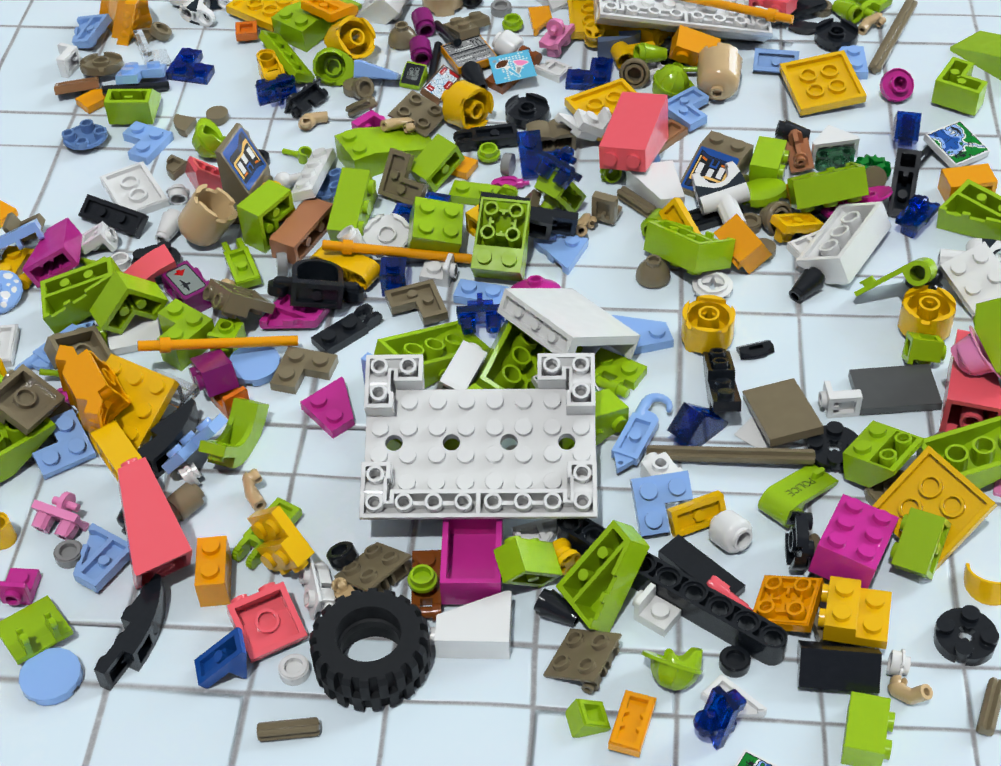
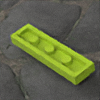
(286, 56)

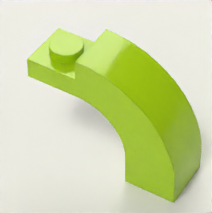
(239, 435)

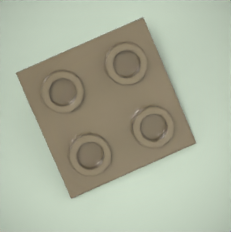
(423, 111)
(377, 568)
(584, 657)

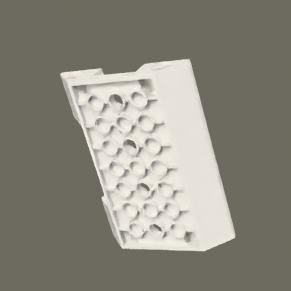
(670, 14)
(479, 475)

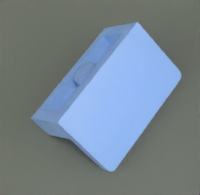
(770, 59)

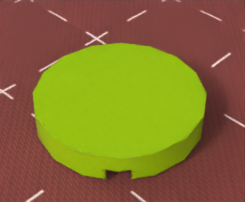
(765, 191)

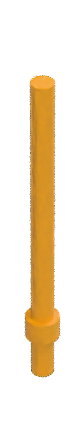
(769, 14)
(348, 247)
(165, 344)

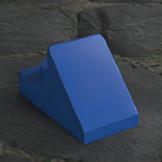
(222, 658)

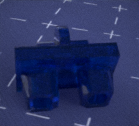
(275, 90)
(565, 173)
(916, 215)
(479, 312)
(719, 715)

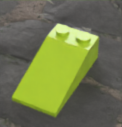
(300, 27)
(982, 50)
(370, 147)
(435, 343)
(971, 450)

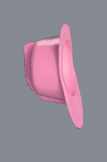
(972, 356)

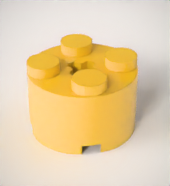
(352, 36)
(466, 105)
(927, 311)
(707, 324)

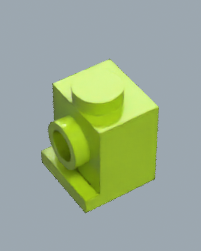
(228, 329)
(923, 348)

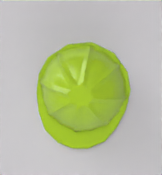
(333, 66)
(670, 80)
(207, 138)
(676, 671)

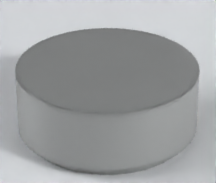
(500, 8)
(507, 164)
(281, 264)
(67, 553)

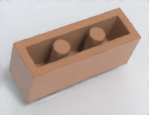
(301, 230)

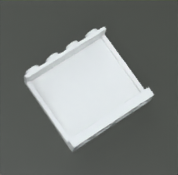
(564, 320)

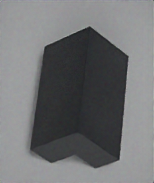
(838, 666)

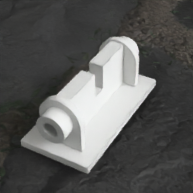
(313, 578)

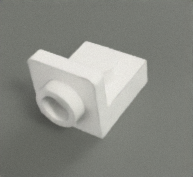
(68, 60)
(593, 123)
(97, 236)
(439, 271)
(840, 403)
(654, 611)

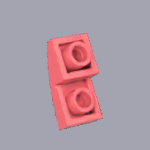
(152, 264)

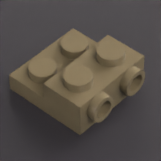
(236, 300)
(80, 339)
(27, 399)

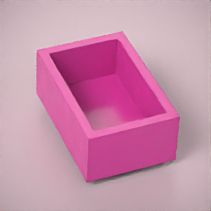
(853, 541)
(468, 560)

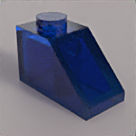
(906, 128)
(394, 272)
(695, 425)

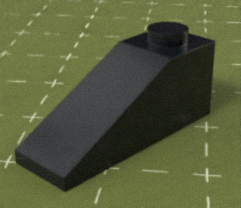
(903, 180)

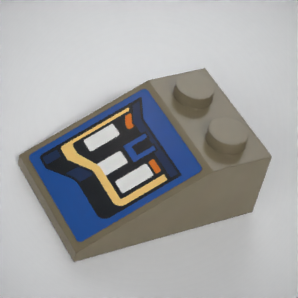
(711, 159)
(241, 165)

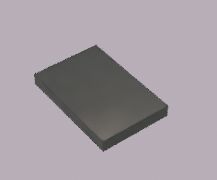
(896, 389)

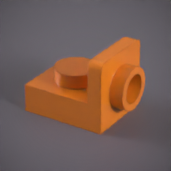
(224, 400)

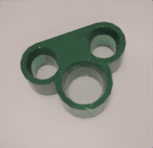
(834, 157)

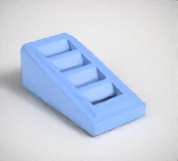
(372, 71)

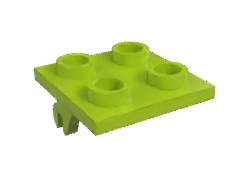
(33, 630)

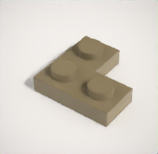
(468, 26)
(396, 181)
(419, 296)
(301, 363)

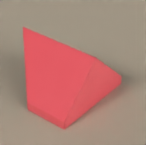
(202, 173)

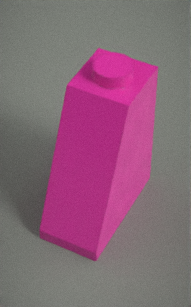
(55, 252)

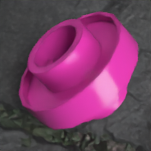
(896, 85)

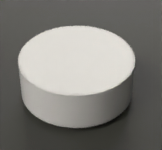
(294, 669)

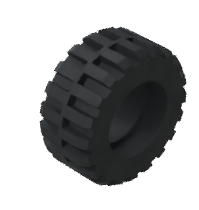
(375, 681)

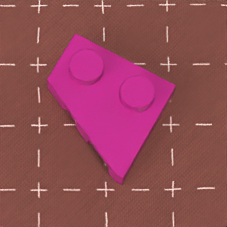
(289, 316)
(330, 408)

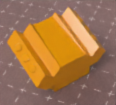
(126, 17)
(90, 387)

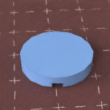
(255, 364)
(50, 676)

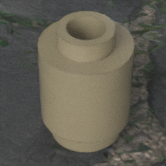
(185, 500)

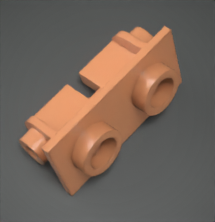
(800, 153)

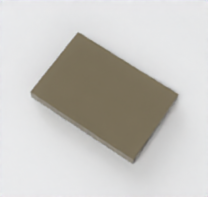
(782, 412)

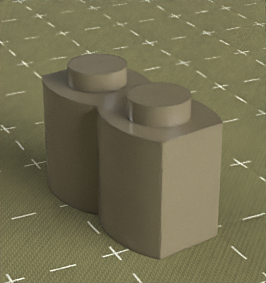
(553, 134)

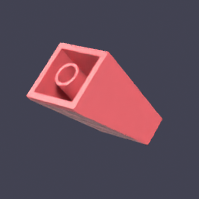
(635, 132)
(968, 397)
(151, 527)

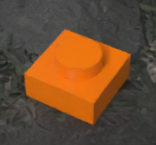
(246, 31)

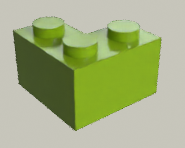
(957, 88)
(261, 213)
(124, 298)
(183, 322)

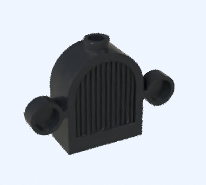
(316, 285)

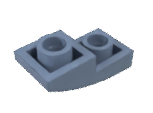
(607, 42)

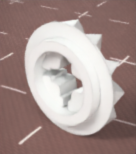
(722, 283)

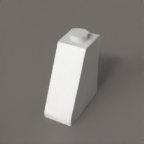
(657, 184)
(463, 367)
(475, 629)

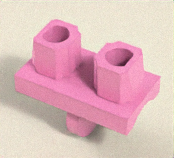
(556, 37)
(68, 521)

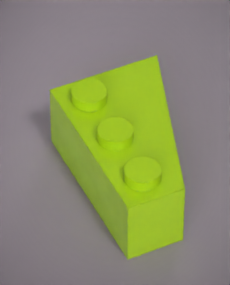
(828, 187)
(352, 201)
(972, 212)
(686, 248)
(72, 294)
(610, 417)
(604, 575)

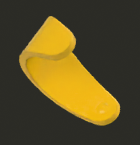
(980, 589)

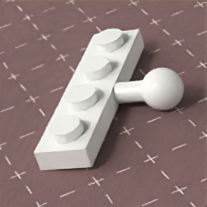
(312, 176)

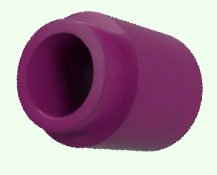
(423, 21)
(420, 49)

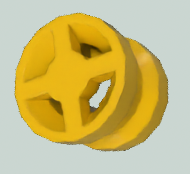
(590, 31)
(566, 556)

